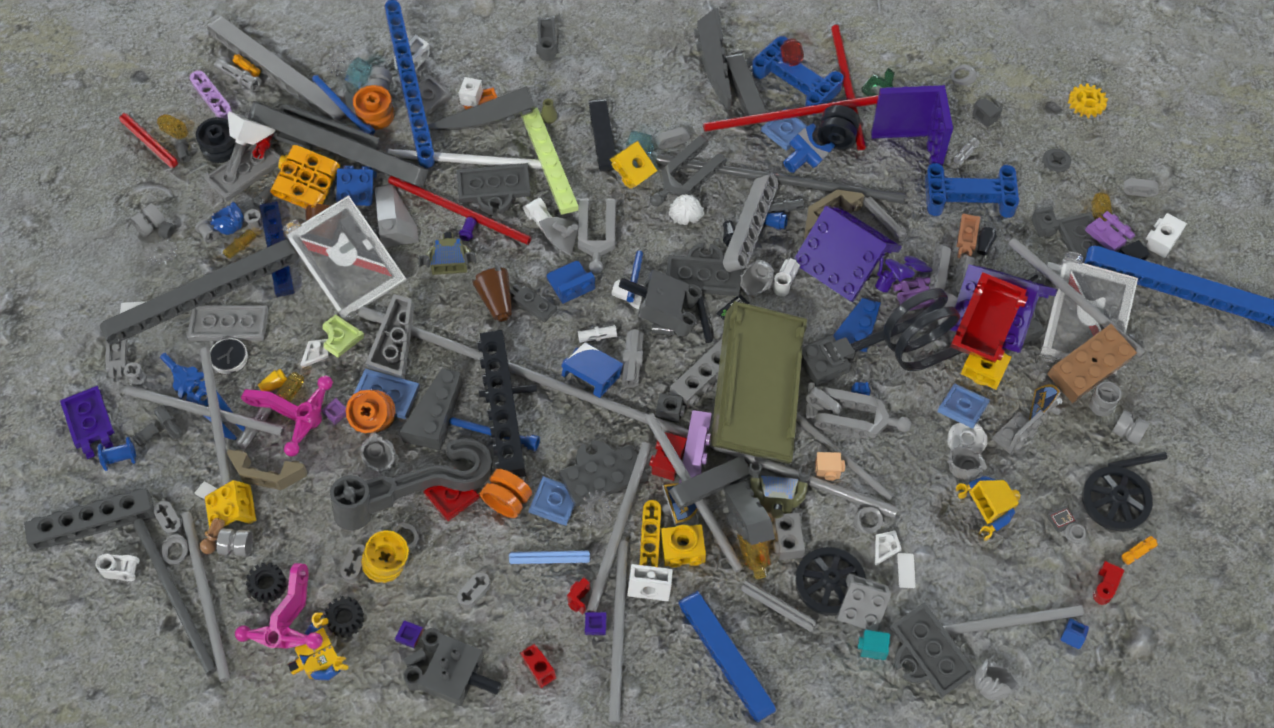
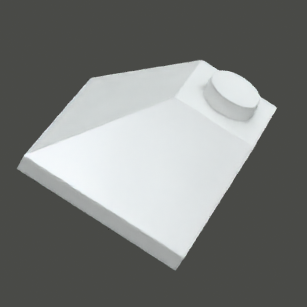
(246, 130)

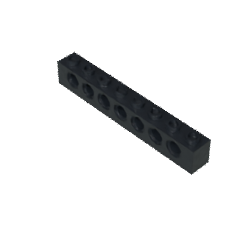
(491, 342)

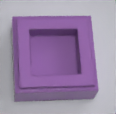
(334, 411)

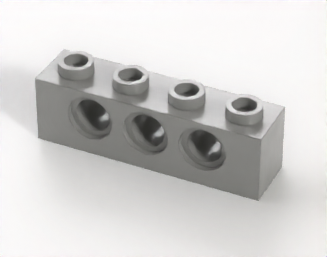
(695, 377)

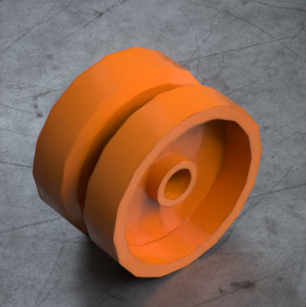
(374, 106)
(367, 421)
(506, 493)

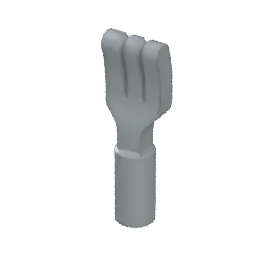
(811, 412)

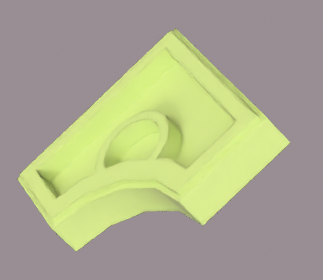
(340, 335)

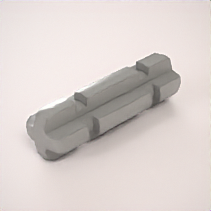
(965, 152)

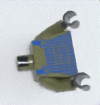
(447, 256)
(777, 493)

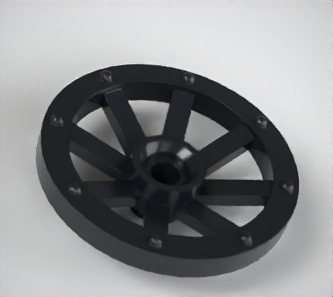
(1116, 500)
(825, 582)

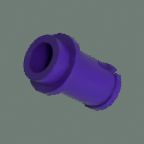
(468, 227)

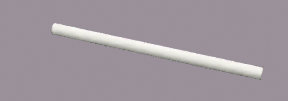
(471, 159)

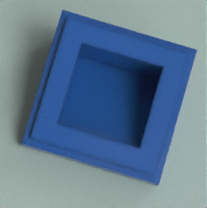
(1074, 633)

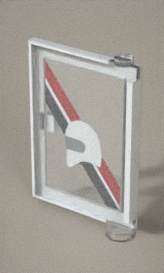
(345, 257)
(1072, 326)

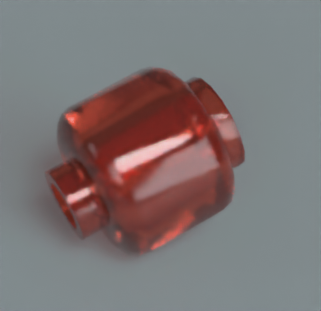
(792, 52)

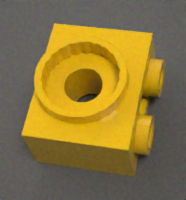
(624, 165)
(988, 376)
(678, 555)

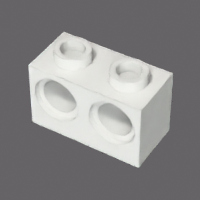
(419, 51)

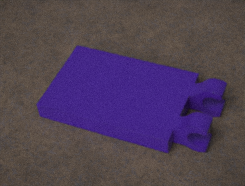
(88, 420)

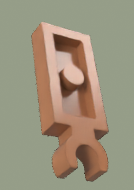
(967, 234)

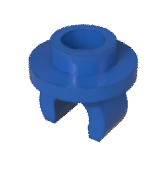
(861, 388)

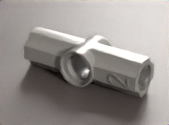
(632, 358)

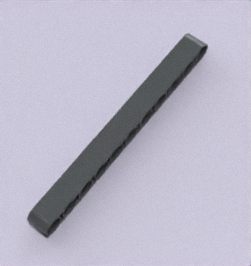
(338, 143)
(198, 292)

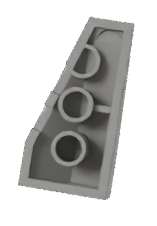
(394, 220)

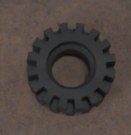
(261, 572)
(340, 605)

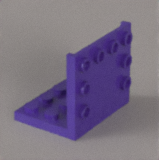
(915, 113)
(842, 251)
(1021, 322)

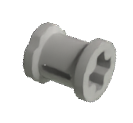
(254, 220)
(208, 233)
(132, 376)

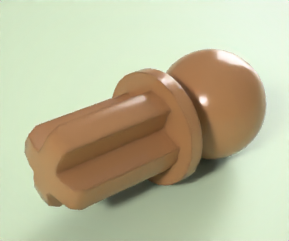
(208, 544)

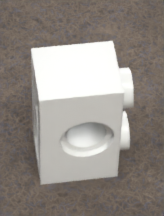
(1165, 235)
(650, 582)

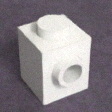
(470, 92)

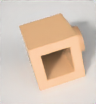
(829, 465)

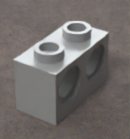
(791, 536)

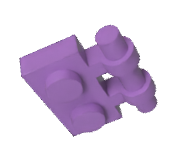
(1106, 235)
(906, 293)

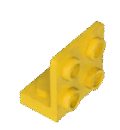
(231, 503)

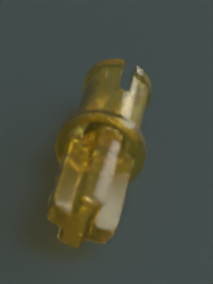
(239, 243)

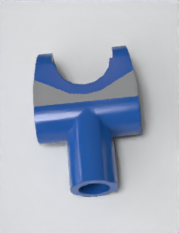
(806, 150)

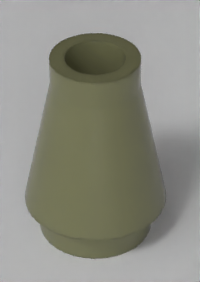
(548, 112)

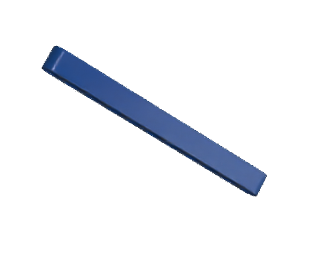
(407, 74)
(1185, 285)

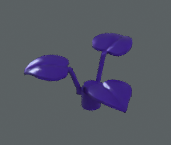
(898, 271)

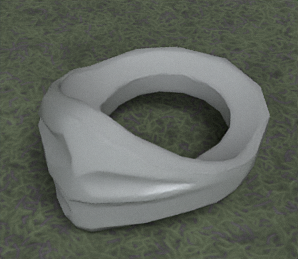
(967, 80)
(857, 522)
(397, 526)
(168, 543)

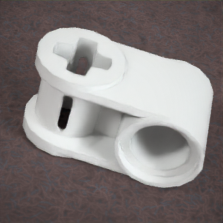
(121, 566)

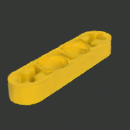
(653, 538)

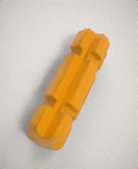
(246, 65)
(1139, 550)

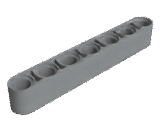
(750, 223)

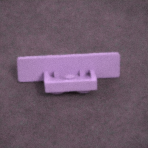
(696, 443)

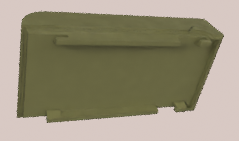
(758, 382)

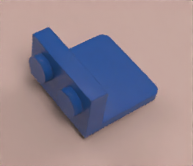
(356, 184)
(571, 281)

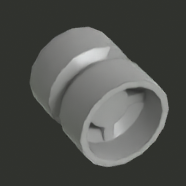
(380, 77)
(152, 215)
(1105, 398)
(1130, 427)
(232, 542)

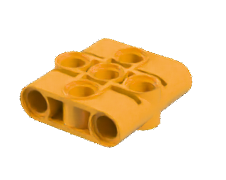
(298, 162)

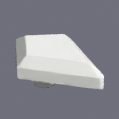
(314, 352)
(886, 545)

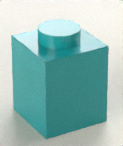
(874, 644)

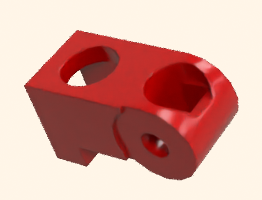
(1109, 583)
(538, 665)

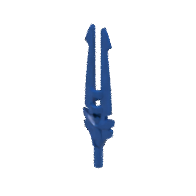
(186, 379)

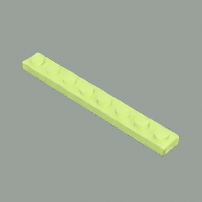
(550, 162)

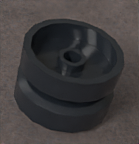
(839, 125)
(215, 140)

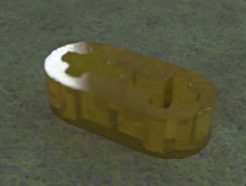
(174, 124)
(1096, 205)
(291, 386)

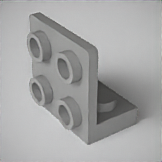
(1016, 431)
(864, 603)

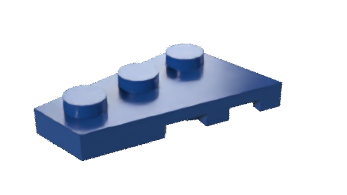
(859, 322)

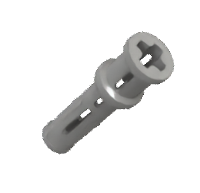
(242, 77)

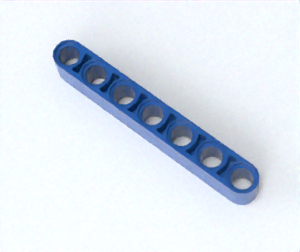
(727, 656)

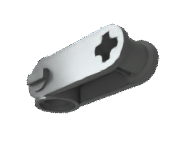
(546, 44)

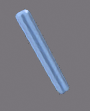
(540, 557)

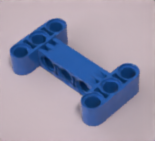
(817, 89)
(972, 190)

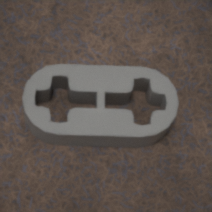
(672, 138)
(1141, 187)
(823, 402)
(172, 516)
(351, 561)
(470, 587)

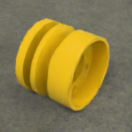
(387, 546)

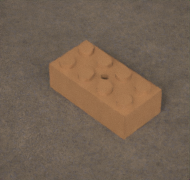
(1079, 374)

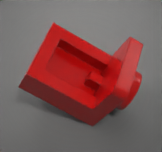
(577, 592)

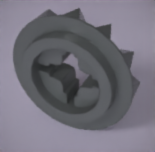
(1057, 155)

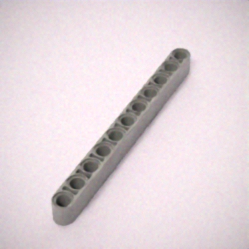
(274, 68)

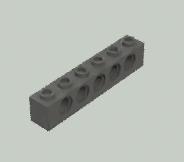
(36, 528)

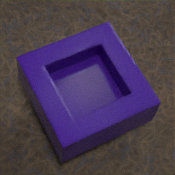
(595, 623)
(409, 634)

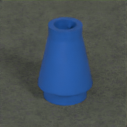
(776, 220)

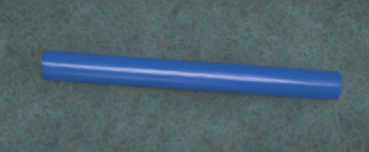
(635, 274)

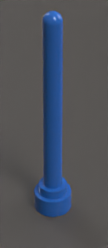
(364, 127)
(531, 442)

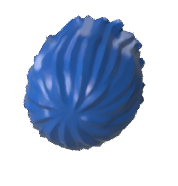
(228, 219)

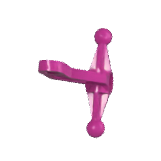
(305, 415)
(284, 616)

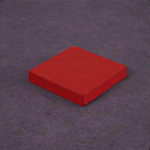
(450, 501)

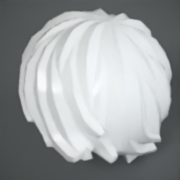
(686, 210)

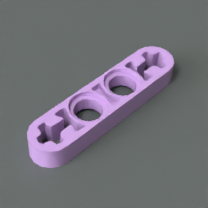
(209, 96)

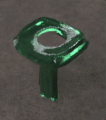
(876, 80)

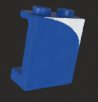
(593, 368)

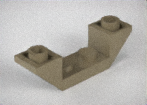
(847, 200)
(290, 472)

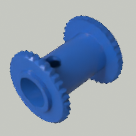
(116, 453)

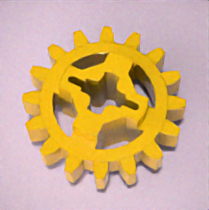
(1087, 100)

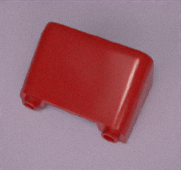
(989, 318)

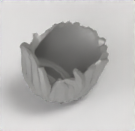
(757, 277)
(378, 453)
(965, 463)
(995, 681)

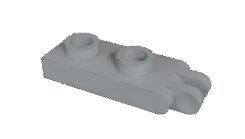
(116, 358)

